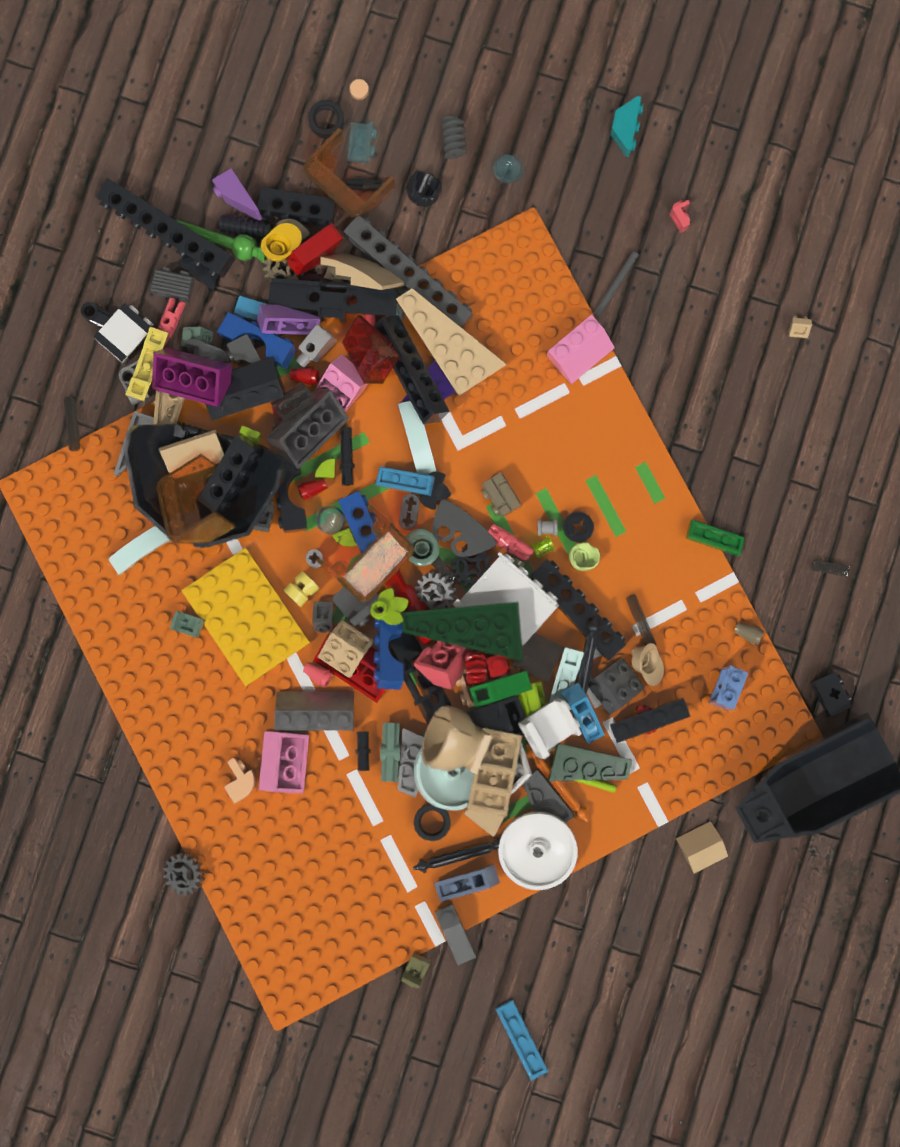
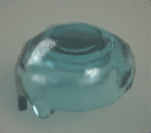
(507, 169)
(329, 519)

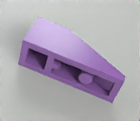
(234, 194)
(284, 320)

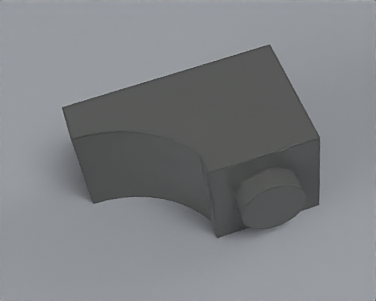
(242, 351)

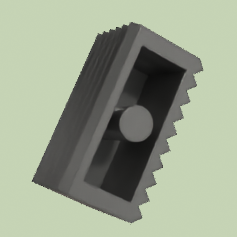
(172, 284)

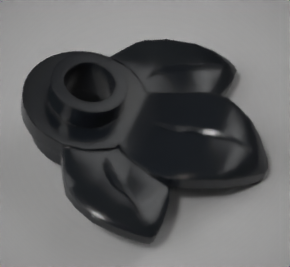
(439, 491)

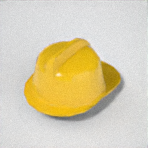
(281, 242)

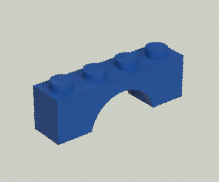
(235, 327)
(389, 671)

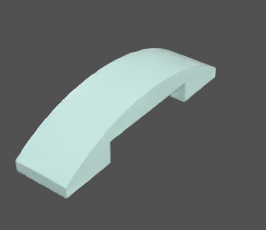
(417, 439)
(137, 549)
(566, 672)

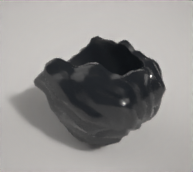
(423, 189)

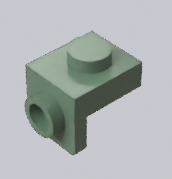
(196, 333)
(187, 624)

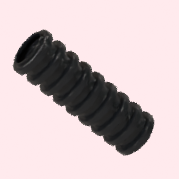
(244, 226)

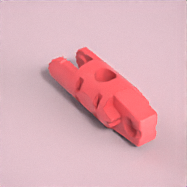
(170, 320)
(511, 543)

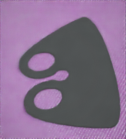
(471, 531)

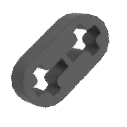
(404, 511)

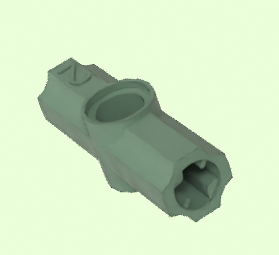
(390, 752)

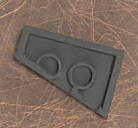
(545, 798)

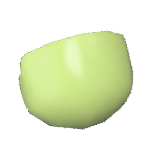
(584, 556)

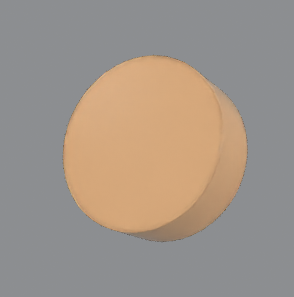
(359, 89)

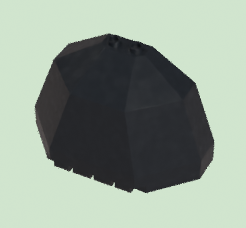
(147, 467)

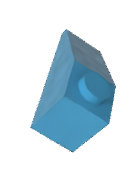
(583, 712)

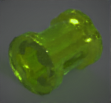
(543, 547)

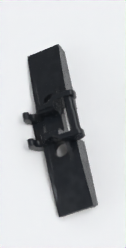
(297, 293)
(404, 650)

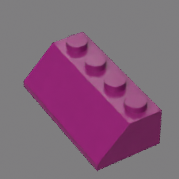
(190, 376)

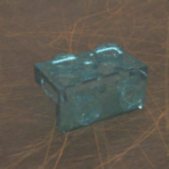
(360, 142)

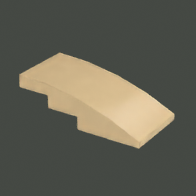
(362, 271)
(495, 777)

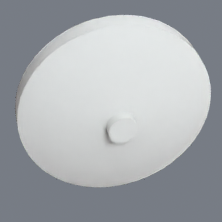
(537, 850)

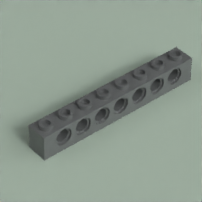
(361, 226)

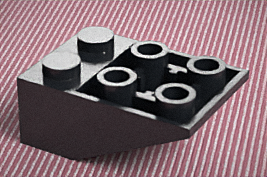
(500, 716)

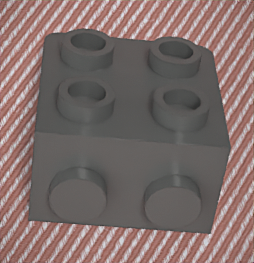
(353, 609)
(616, 686)

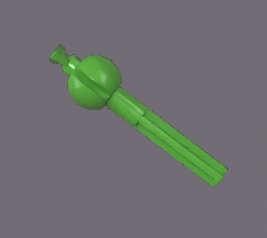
(243, 246)

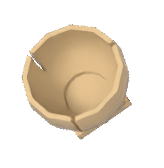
(454, 741)

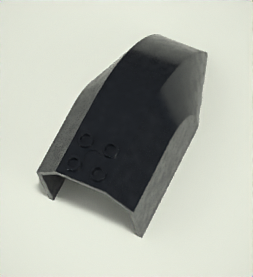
(822, 784)

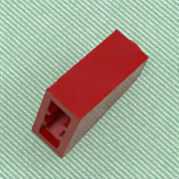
(310, 252)

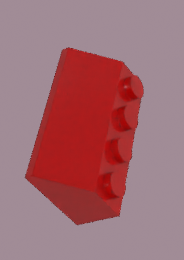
(363, 675)

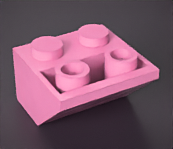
(343, 381)

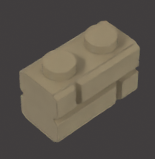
(500, 495)

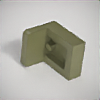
(415, 970)

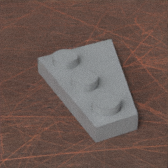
(410, 747)

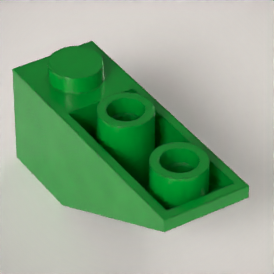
(500, 688)

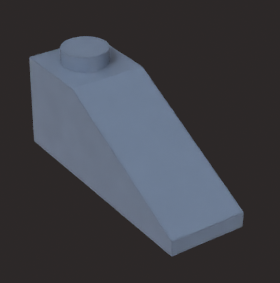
(467, 883)

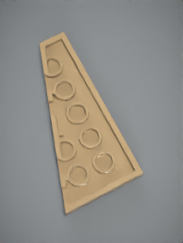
(454, 349)

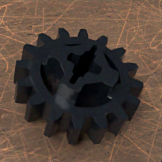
(478, 559)

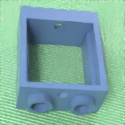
(732, 684)

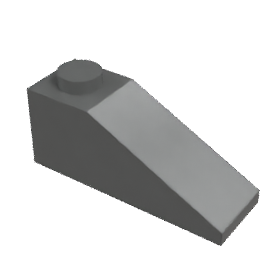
(454, 933)

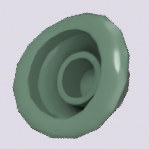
(425, 547)

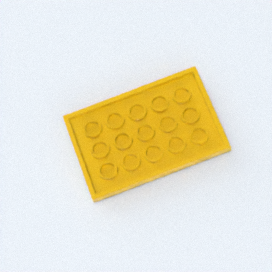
(245, 617)

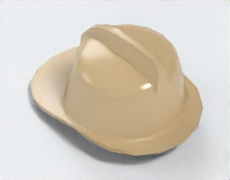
(649, 663)

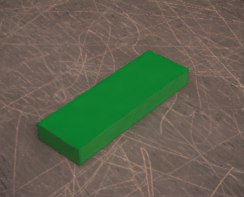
(715, 537)

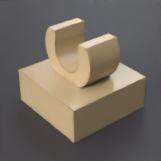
(800, 327)

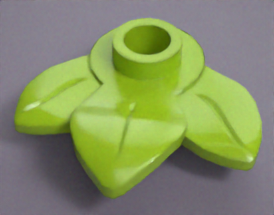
(392, 607)

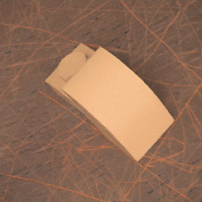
(243, 784)

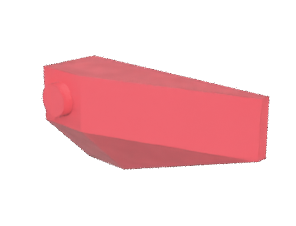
(442, 663)

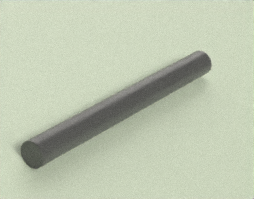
(616, 283)

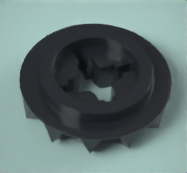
(587, 526)

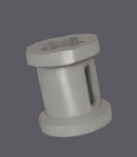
(546, 527)
(311, 553)

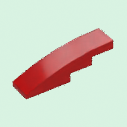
(405, 591)

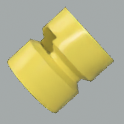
(298, 595)

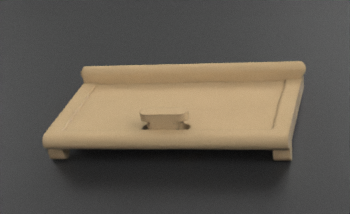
(185, 450)

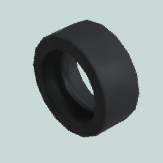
(325, 105)
(431, 837)

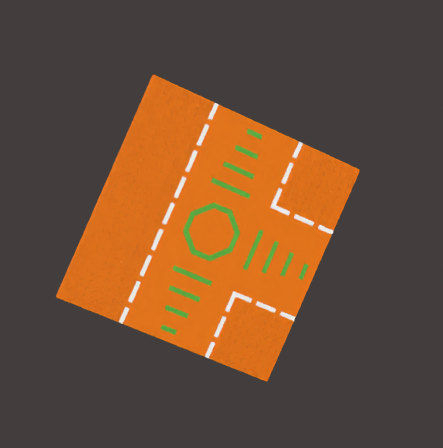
(325, 878)

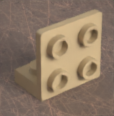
(345, 648)

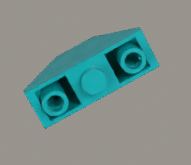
(626, 124)

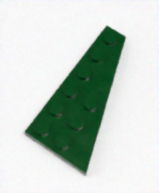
(480, 627)

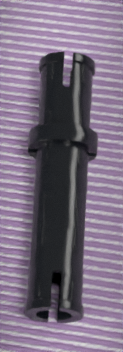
(346, 456)

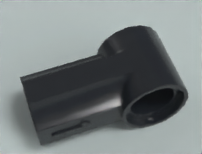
(100, 316)

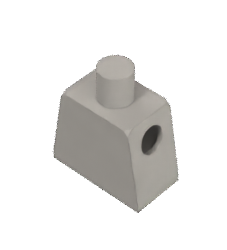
(321, 340)

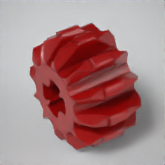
(475, 668)

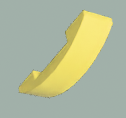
(143, 372)

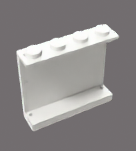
(508, 584)

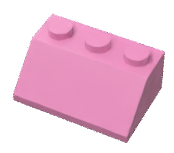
(580, 349)
(283, 762)

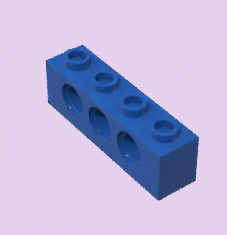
(349, 505)

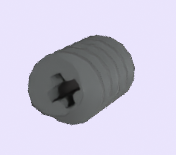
(452, 137)

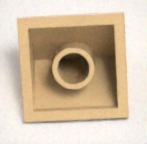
(702, 847)

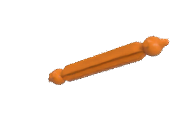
(559, 786)

